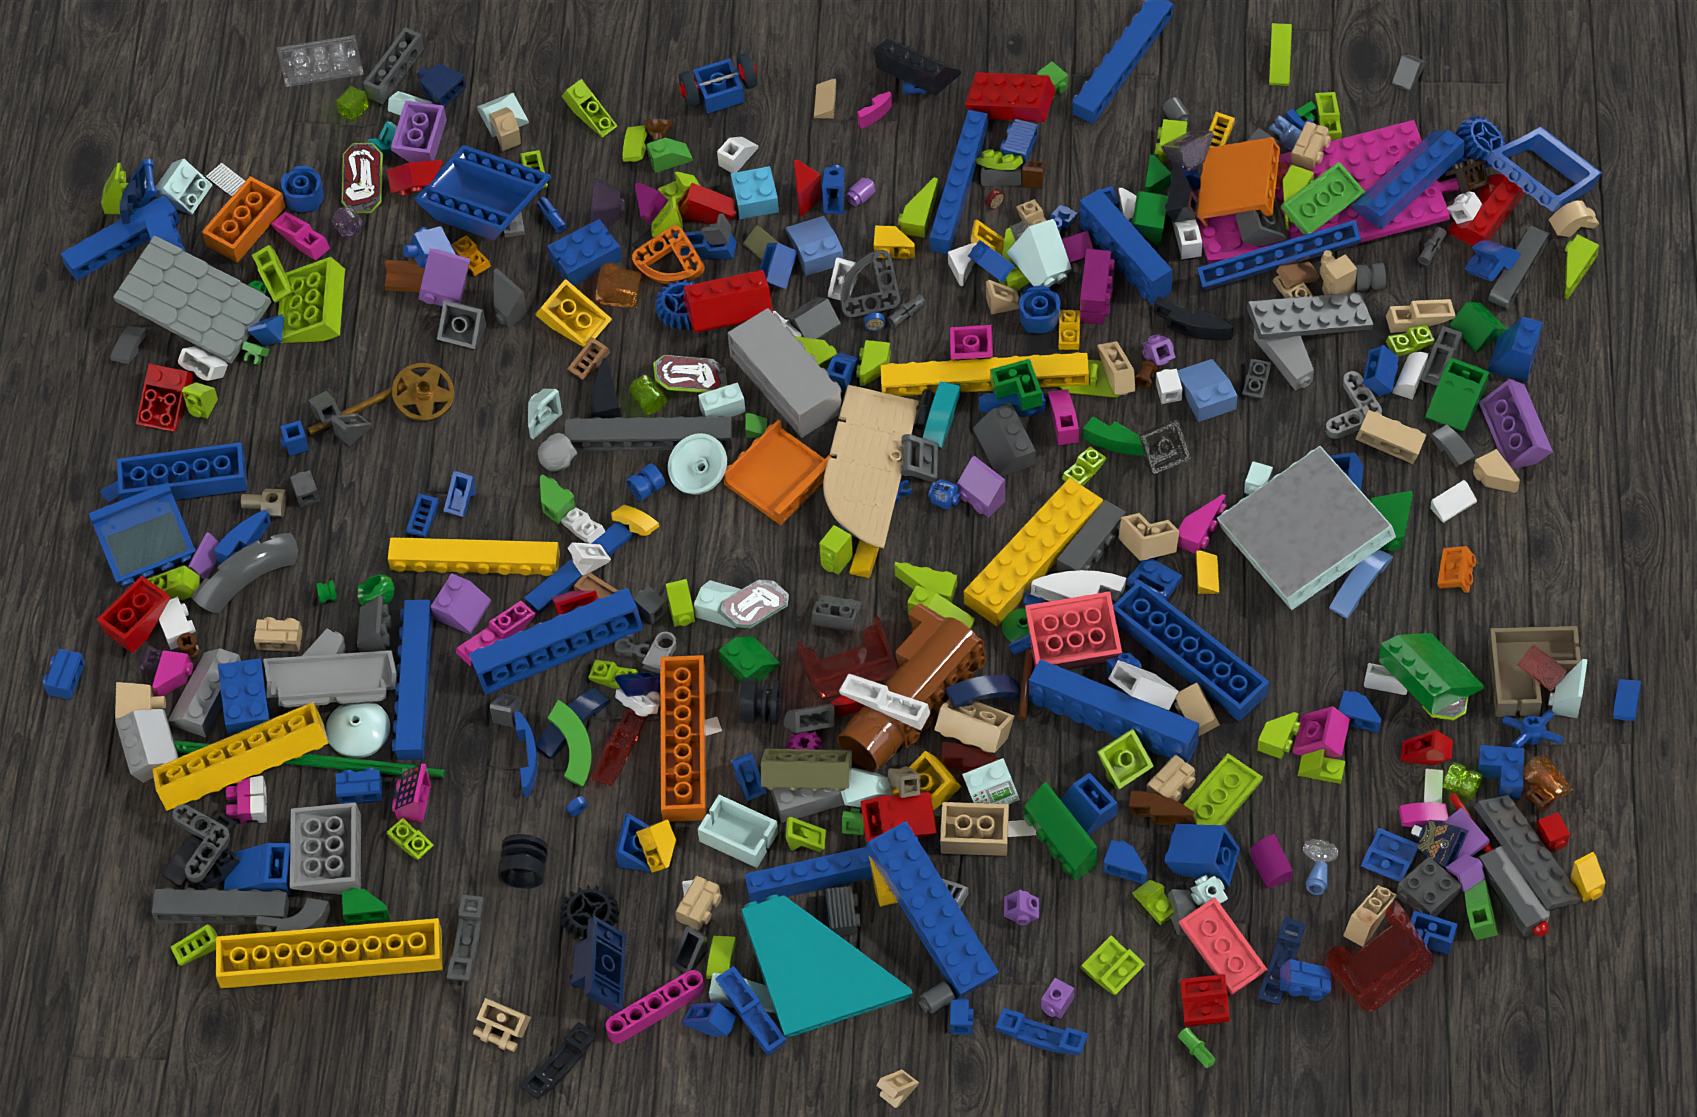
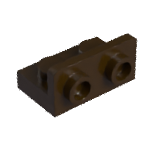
(1469, 174)

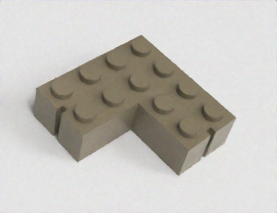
(1512, 686)

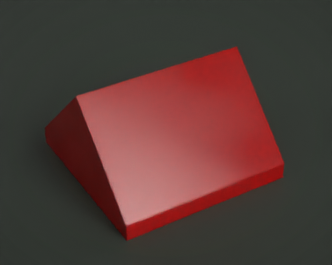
(807, 186)

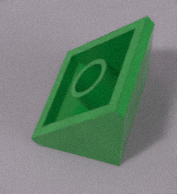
(1150, 215)
(1477, 325)

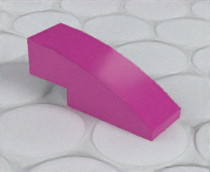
(301, 235)

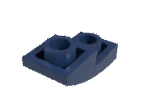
(129, 201)

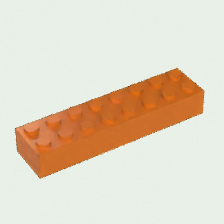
(683, 738)

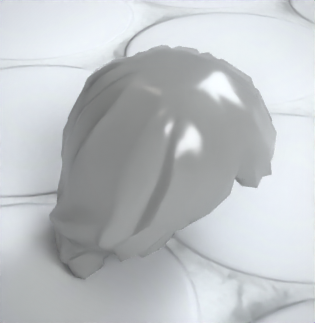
(556, 452)

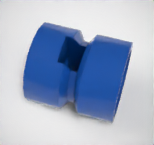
(648, 480)

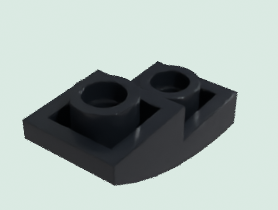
(220, 870)

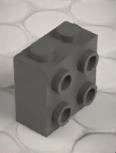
(1428, 888)

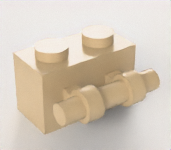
(1337, 274)
(503, 1018)

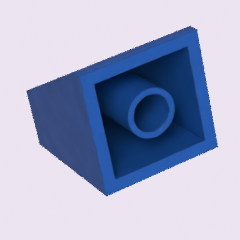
(1516, 350)
(1202, 851)

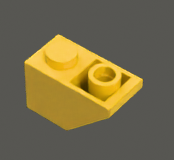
(894, 241)
(657, 844)

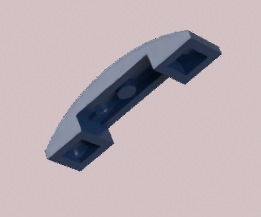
(983, 687)
(584, 706)
(1286, 948)

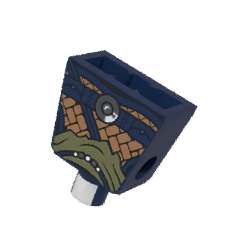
(1440, 840)

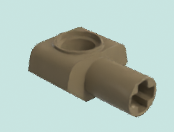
(264, 501)

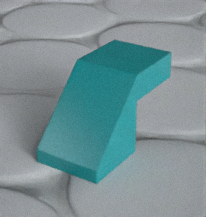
(385, 139)

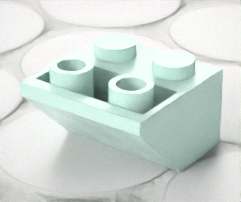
(183, 186)

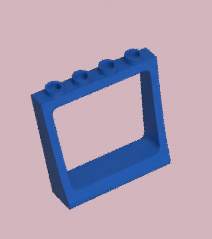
(1554, 153)

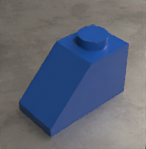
(991, 261)
(1359, 711)
(1124, 862)
(710, 1019)

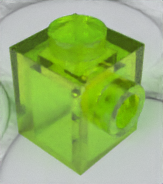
(352, 103)

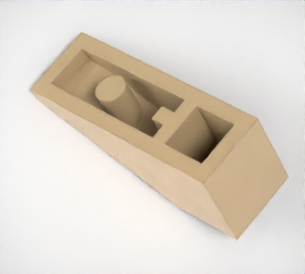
(1117, 368)

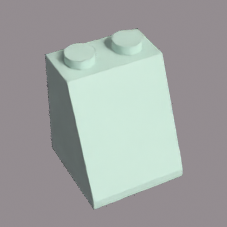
(1041, 254)

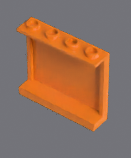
(1238, 179)
(776, 473)

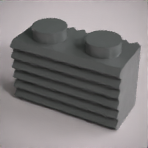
(841, 910)

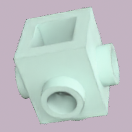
(1206, 889)

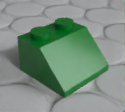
(747, 658)

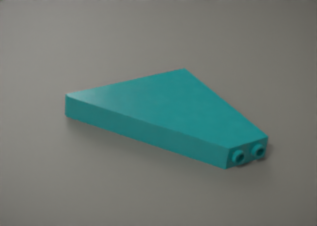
(812, 970)

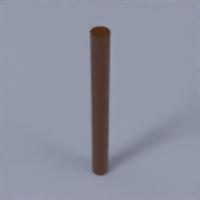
(1024, 694)

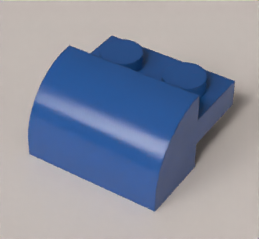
(1491, 259)

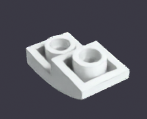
(582, 526)

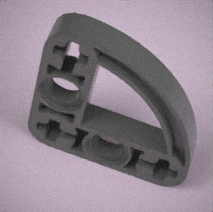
(884, 290)

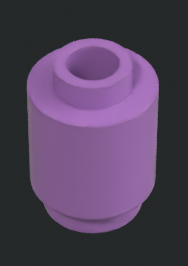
(860, 192)

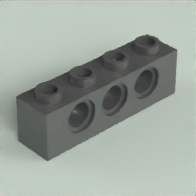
(393, 65)

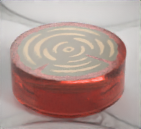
(994, 199)

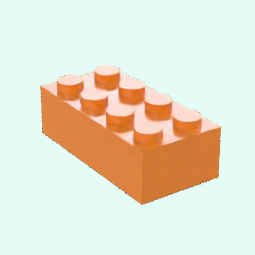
(243, 219)

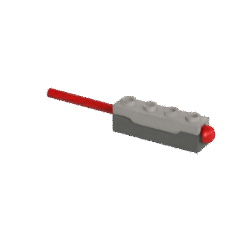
(1511, 887)

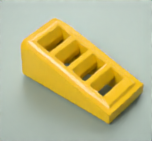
(1225, 120)

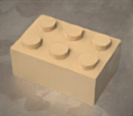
(975, 725)
(974, 828)

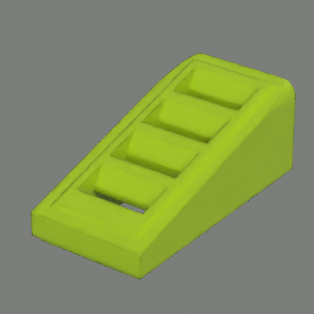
(531, 157)
(206, 948)

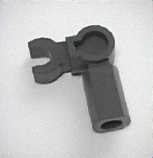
(625, 648)

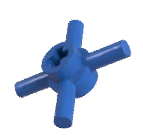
(1533, 729)

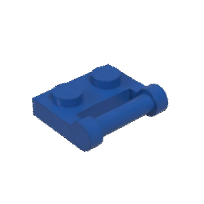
(145, 180)
(1157, 575)

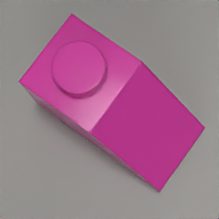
(171, 672)

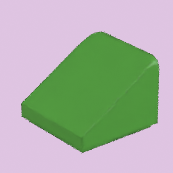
(755, 425)

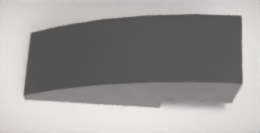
(1442, 351)

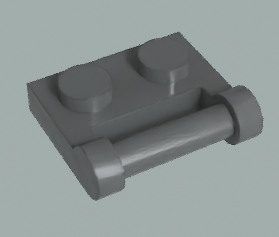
(925, 458)

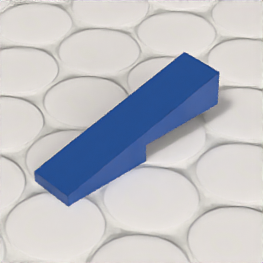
(751, 1011)

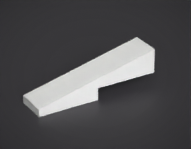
(881, 699)

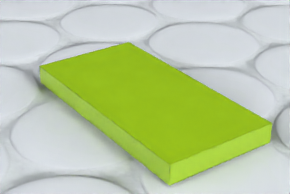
(1223, 792)

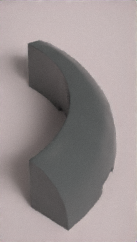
(244, 568)

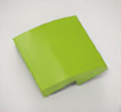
(1112, 965)

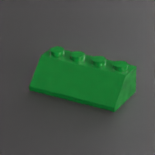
(1060, 832)

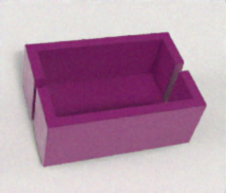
(1096, 286)

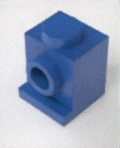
(961, 1017)

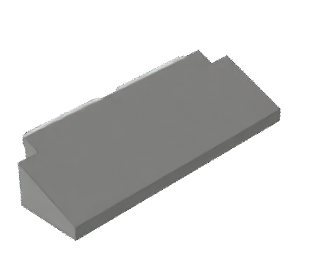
(330, 678)

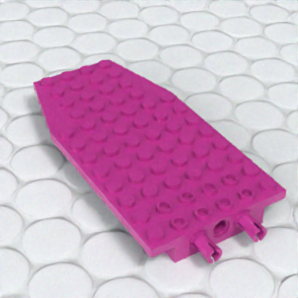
(1367, 160)

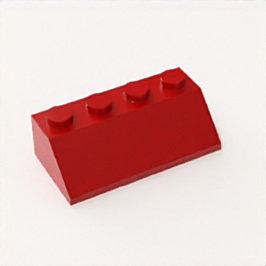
(1497, 201)
(726, 300)

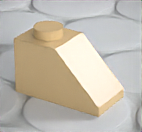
(505, 128)
(1496, 472)

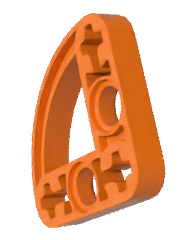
(675, 245)

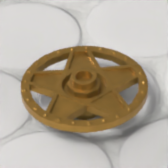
(422, 392)

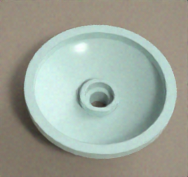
(690, 457)
(359, 738)

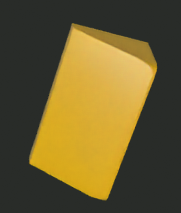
(864, 559)
(1207, 573)

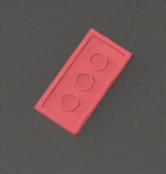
(1222, 945)

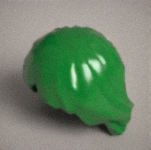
(376, 586)

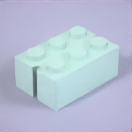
(737, 831)

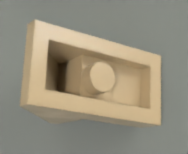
(896, 1087)

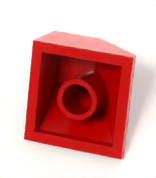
(569, 601)

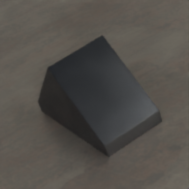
(690, 950)

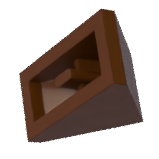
(1034, 174)

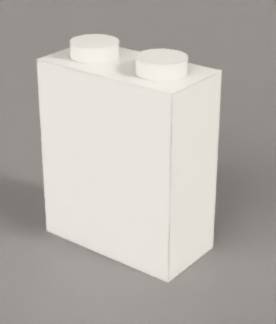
(1143, 685)

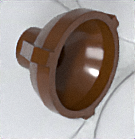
(657, 127)

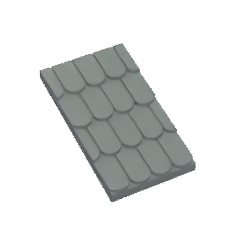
(192, 299)

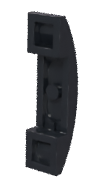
(560, 1063)

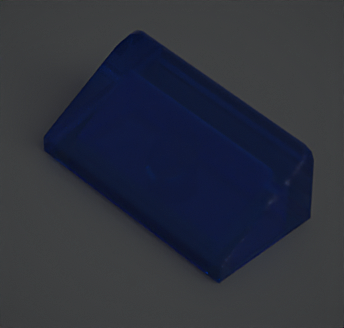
(638, 683)

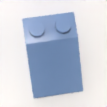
(815, 245)
(1207, 390)

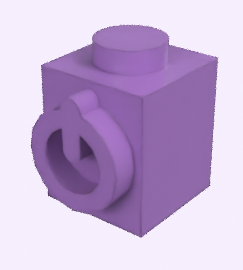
(1057, 998)

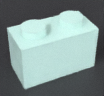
(722, 402)

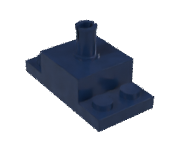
(601, 965)

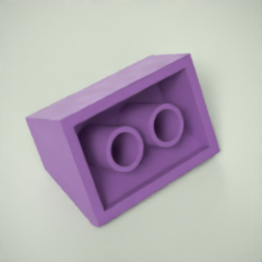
(419, 131)

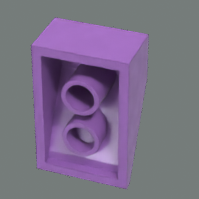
(443, 277)

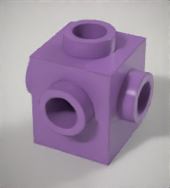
(1164, 350)
(1021, 907)

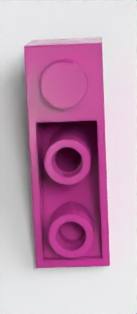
(1064, 417)
(1198, 525)

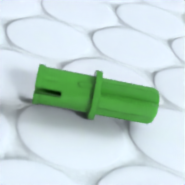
(1197, 1047)

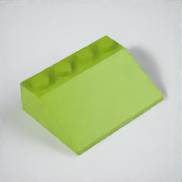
(315, 303)

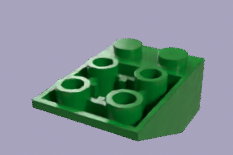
(1457, 394)

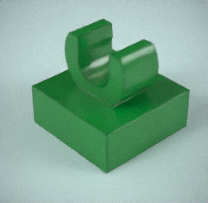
(1305, 112)

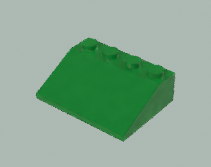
(1428, 670)

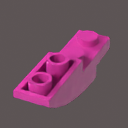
(500, 627)

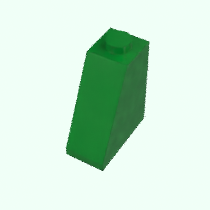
(1396, 511)

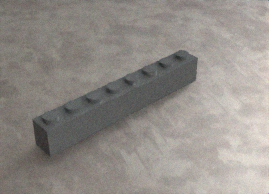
(644, 433)

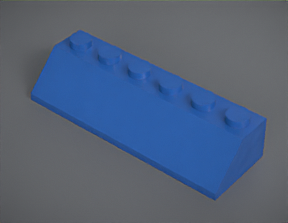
(1410, 178)

